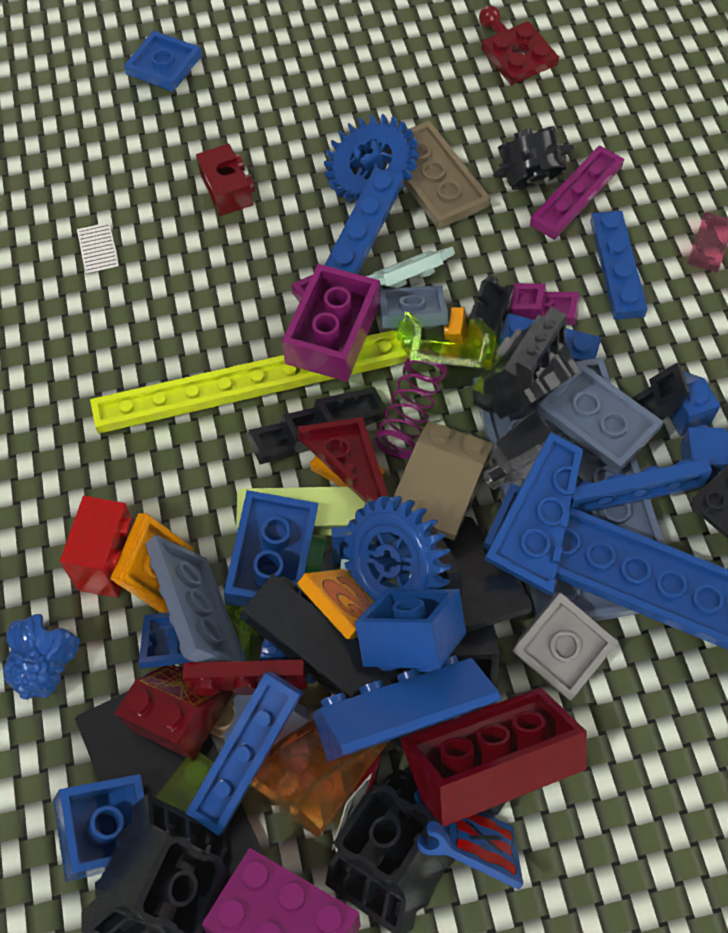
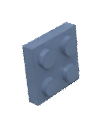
(424, 302)

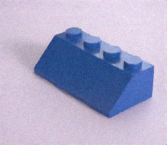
(402, 707)

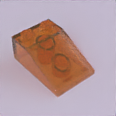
(304, 783)

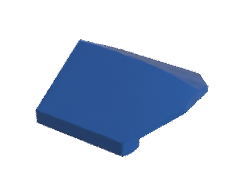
(159, 642)

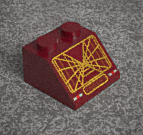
(170, 714)

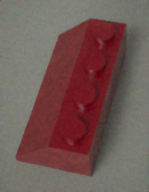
(494, 755)

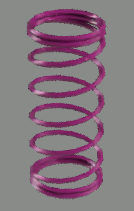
(398, 433)

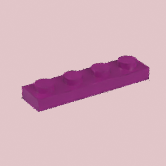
(576, 192)

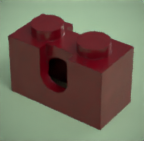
(225, 179)

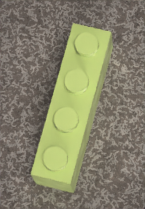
(334, 509)

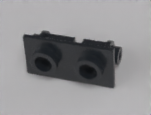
(493, 303)

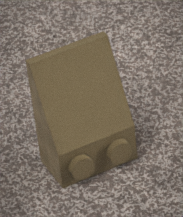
(444, 475)

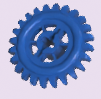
(367, 150)
(411, 552)

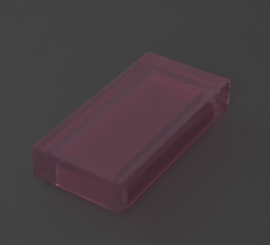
(710, 243)

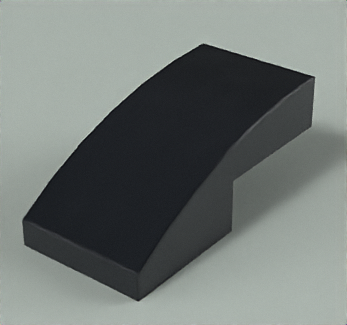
(666, 392)

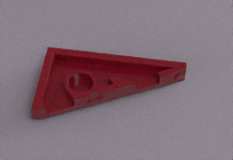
(348, 453)

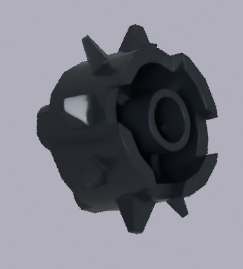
(532, 158)

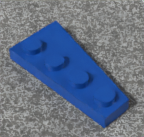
(536, 522)

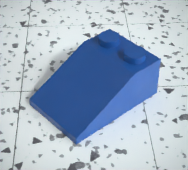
(270, 540)

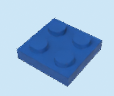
(163, 61)

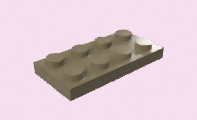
(442, 180)

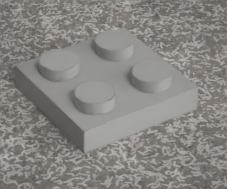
(564, 646)

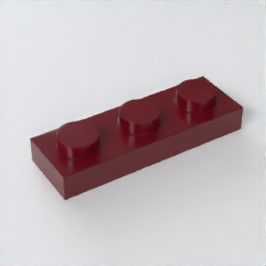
(240, 676)

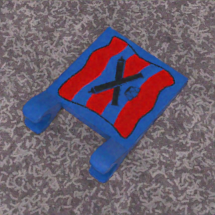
(477, 842)

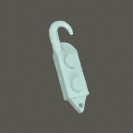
(419, 265)

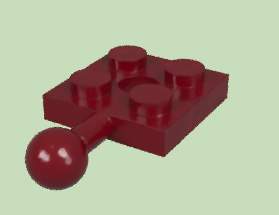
(524, 38)

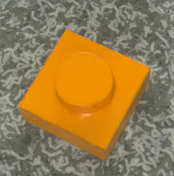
(457, 327)

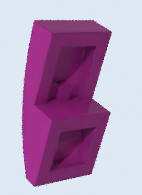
(533, 299)

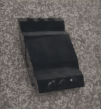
(526, 366)
(380, 859)
(159, 874)

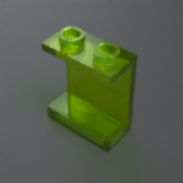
(476, 352)

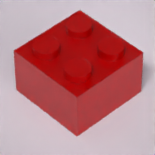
(96, 545)

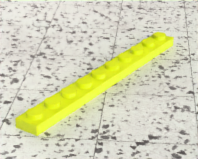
(229, 386)

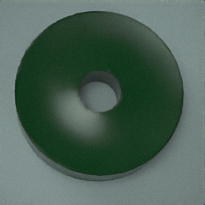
(316, 553)

